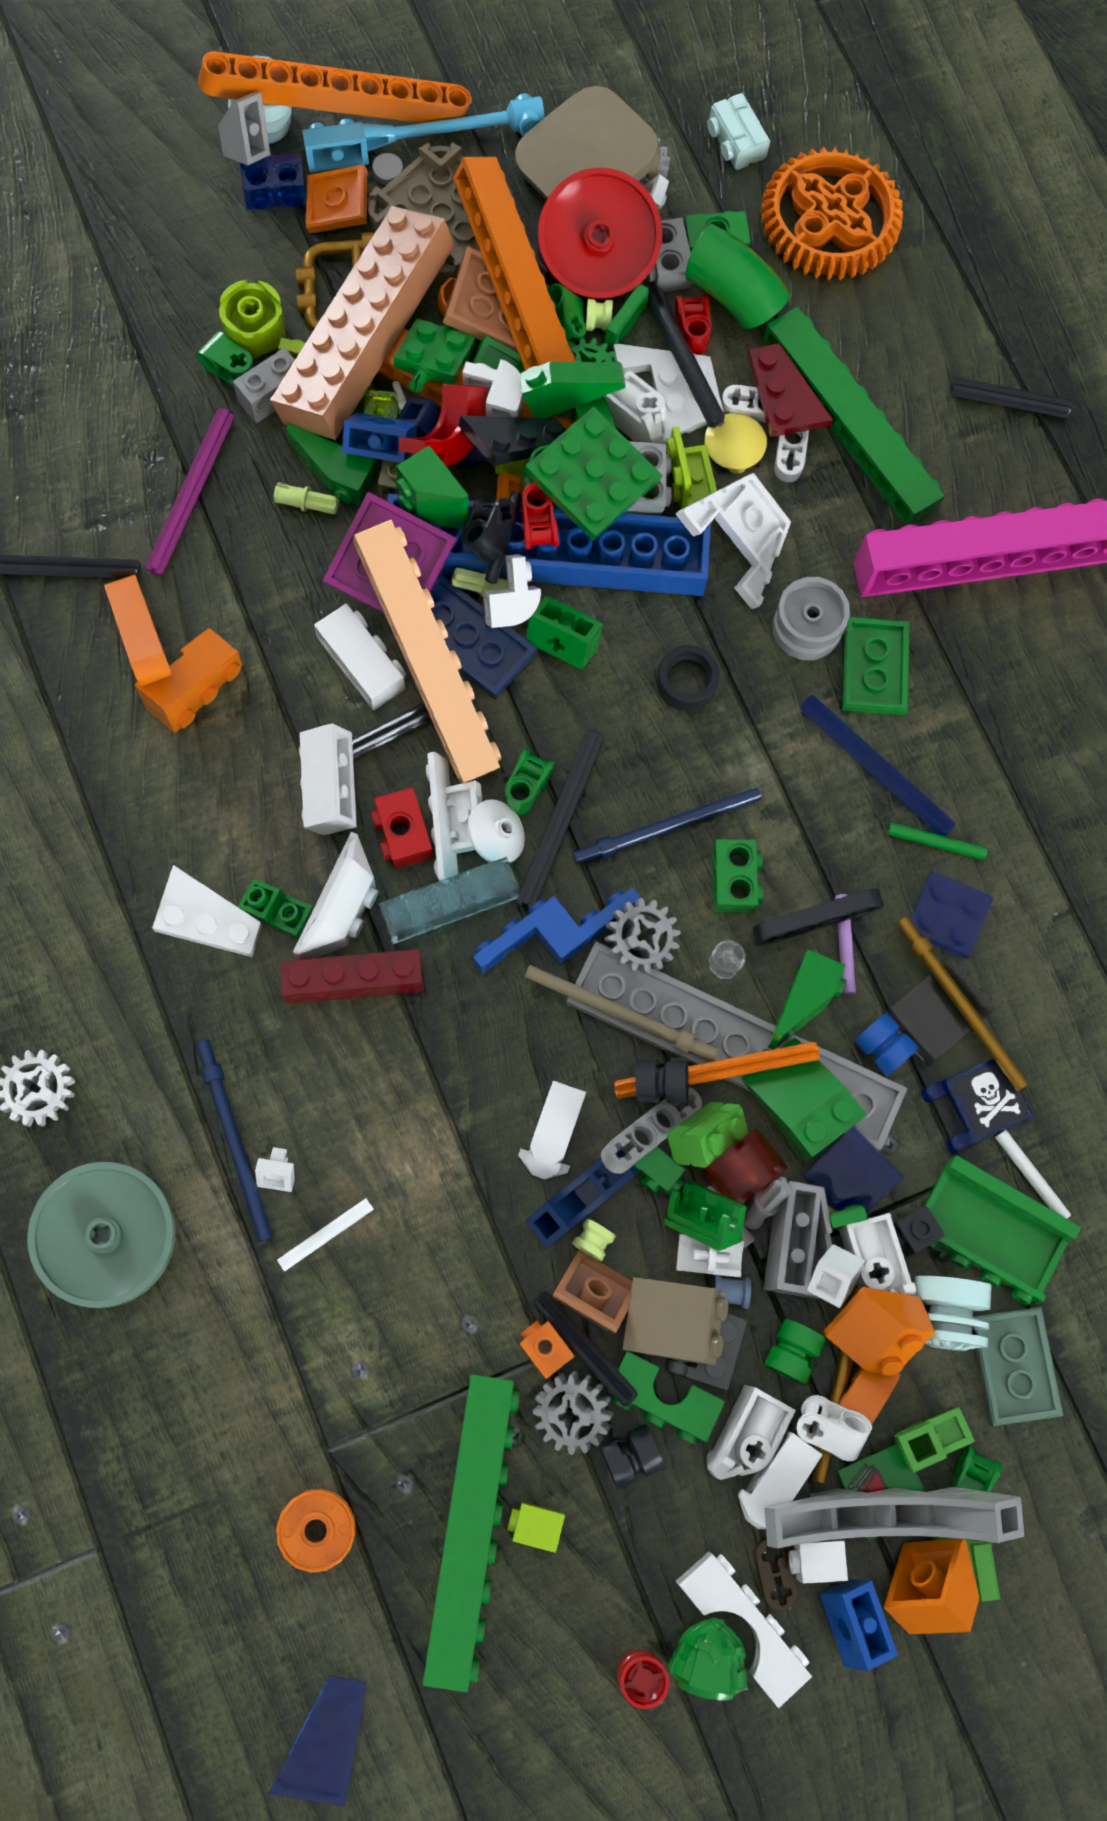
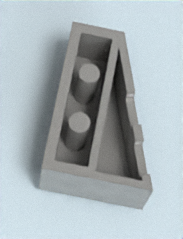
(798, 1241)

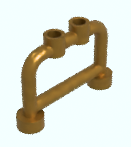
(307, 277)

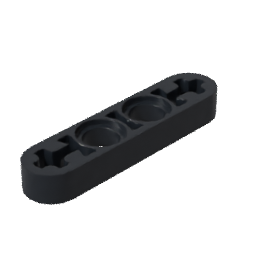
(818, 917)

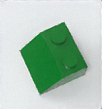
(431, 491)

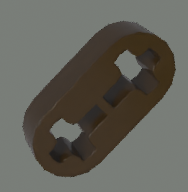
(766, 1576)

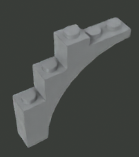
(895, 1512)

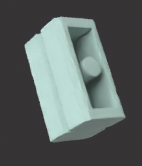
(738, 131)

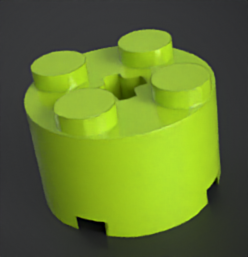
(252, 316)

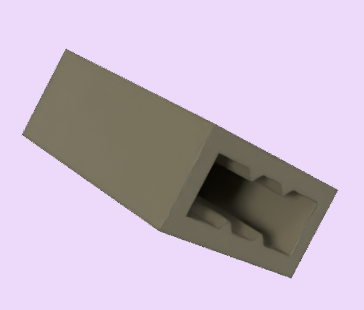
(675, 1321)

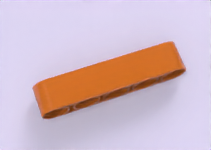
(137, 630)

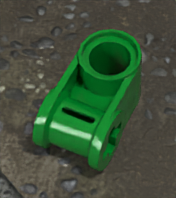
(569, 311)
(224, 358)
(530, 777)
(975, 1471)

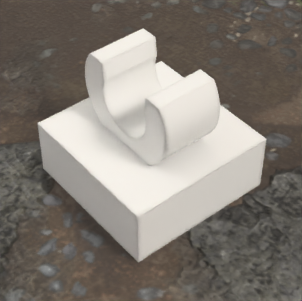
(275, 1172)

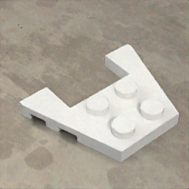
(669, 381)
(751, 522)

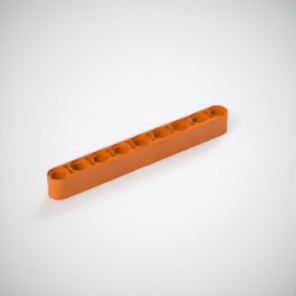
(331, 88)

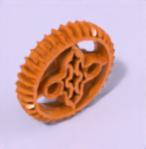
(831, 213)

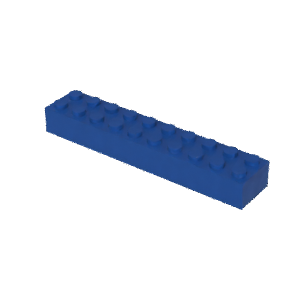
(629, 555)

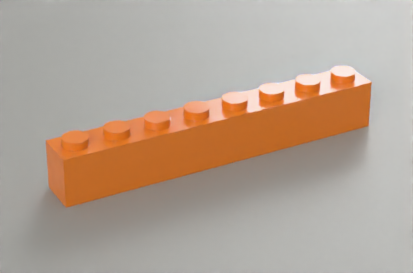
(511, 262)

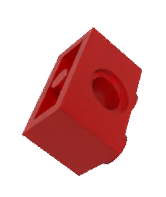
(402, 809)

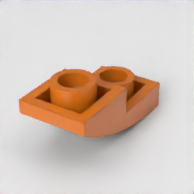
(868, 1393)

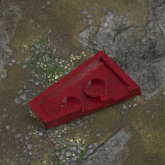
(784, 393)

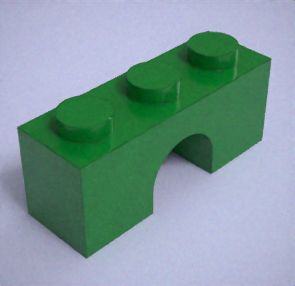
(692, 1415)

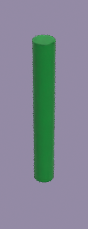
(937, 841)

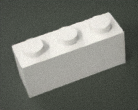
(361, 656)
(327, 779)

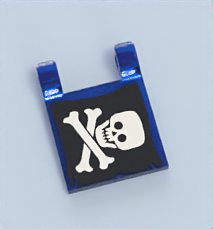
(983, 1102)

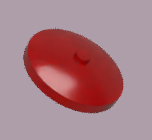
(600, 233)

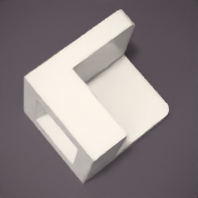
(836, 1275)

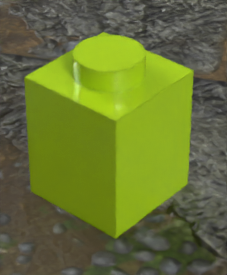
(536, 1526)

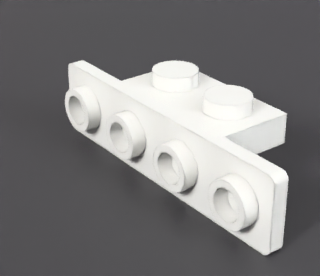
(450, 815)

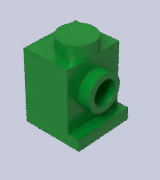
(660, 1172)

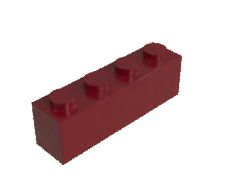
(351, 976)

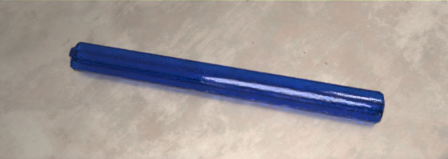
(877, 766)

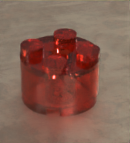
(745, 1168)

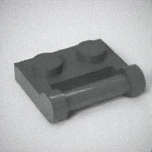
(720, 1375)

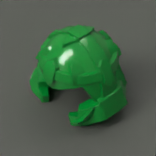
(709, 1661)

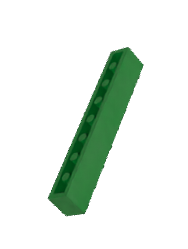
(857, 421)
(468, 1534)

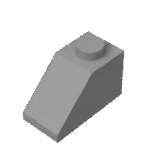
(244, 130)

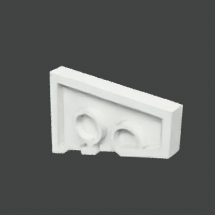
(204, 917)

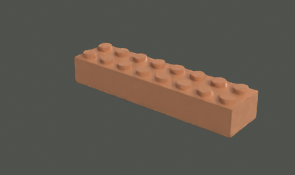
(363, 322)

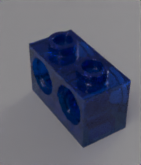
(274, 182)

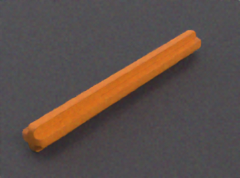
(736, 1066)

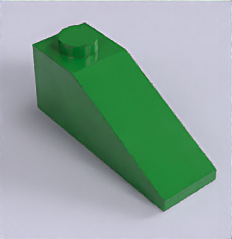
(565, 385)
(343, 474)
(811, 991)

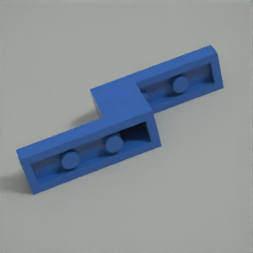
(553, 929)

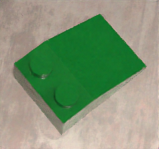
(805, 1104)

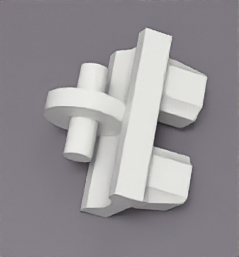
(700, 1258)

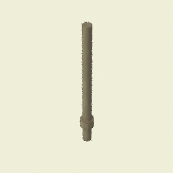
(683, 1040)

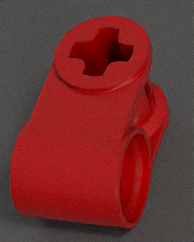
(693, 320)
(538, 522)

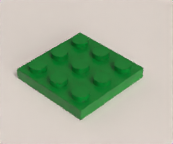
(592, 473)

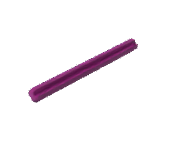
(189, 492)

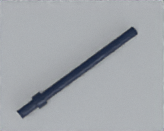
(608, 846)
(213, 1075)

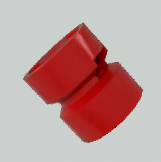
(643, 1679)

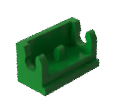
(706, 1216)

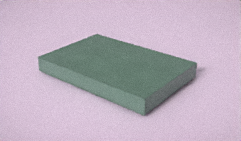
(1017, 1368)

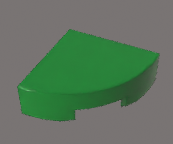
(849, 1215)

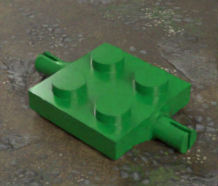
(433, 353)

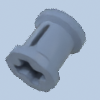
(736, 1291)

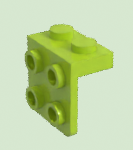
(690, 471)

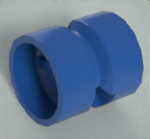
(886, 1044)

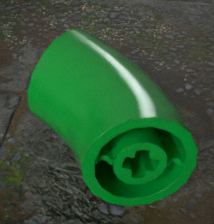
(736, 277)

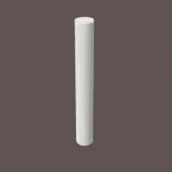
(1031, 1174)
(325, 1234)

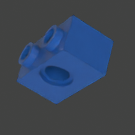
(377, 437)
(858, 1624)

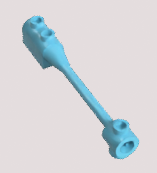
(351, 141)

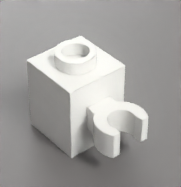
(819, 1561)

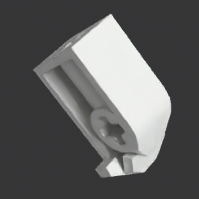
(638, 410)
(553, 1132)
(880, 1248)
(754, 1421)
(779, 1480)

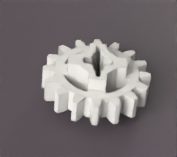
(41, 1076)

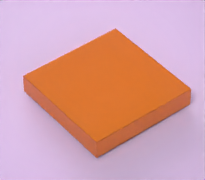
(336, 199)

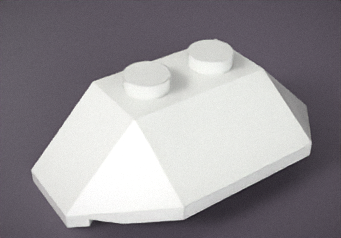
(339, 905)

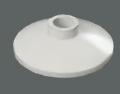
(496, 831)

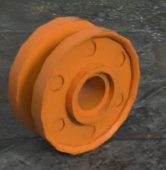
(316, 1554)

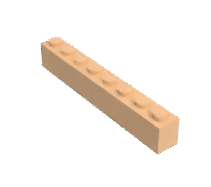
(426, 651)

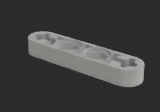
(651, 1128)

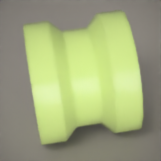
(598, 314)
(593, 1239)

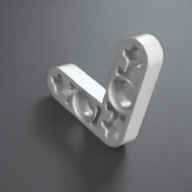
(784, 448)

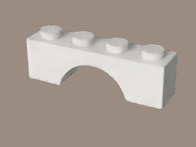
(774, 1665)

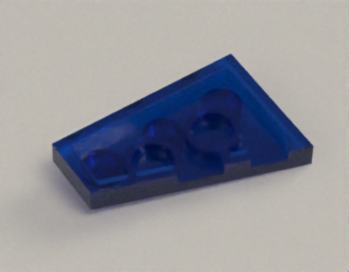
(325, 1748)

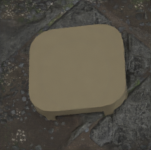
(586, 133)
(430, 189)

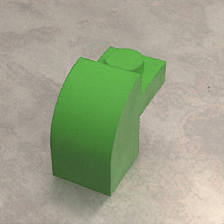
(932, 1439)

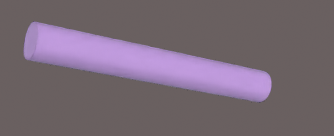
(846, 953)

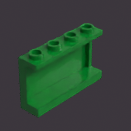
(997, 1230)

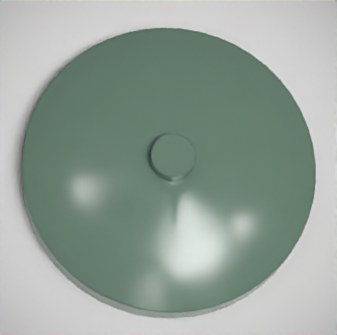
(101, 1235)

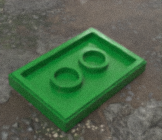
(875, 666)

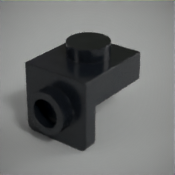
(917, 1231)

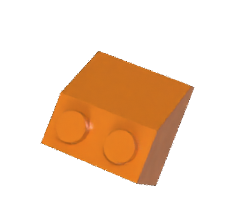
(881, 1329)
(933, 1588)

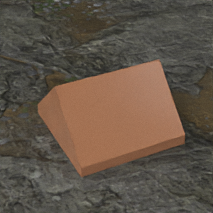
(595, 1292)

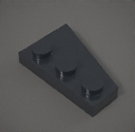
(509, 438)

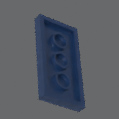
(486, 654)

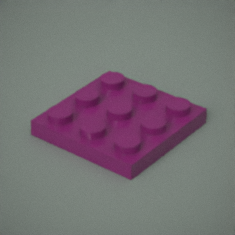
(424, 543)

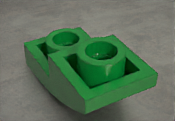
(276, 908)

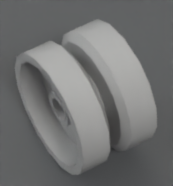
(810, 618)

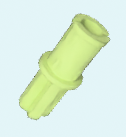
(305, 498)
(475, 581)

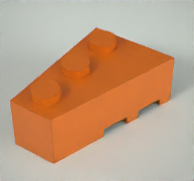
(194, 680)

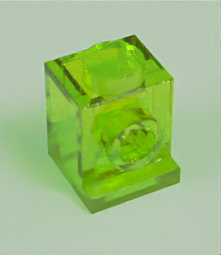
(381, 404)

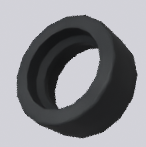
(695, 655)

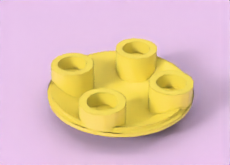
(736, 443)

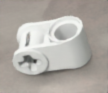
(835, 1430)

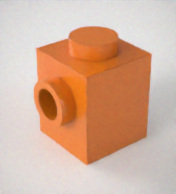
(545, 1348)

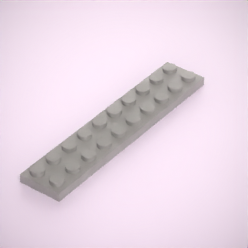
(722, 1027)

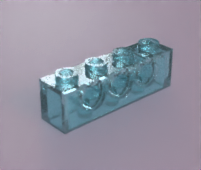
(449, 900)

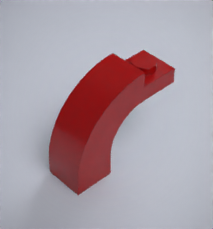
(447, 438)

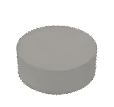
(386, 168)

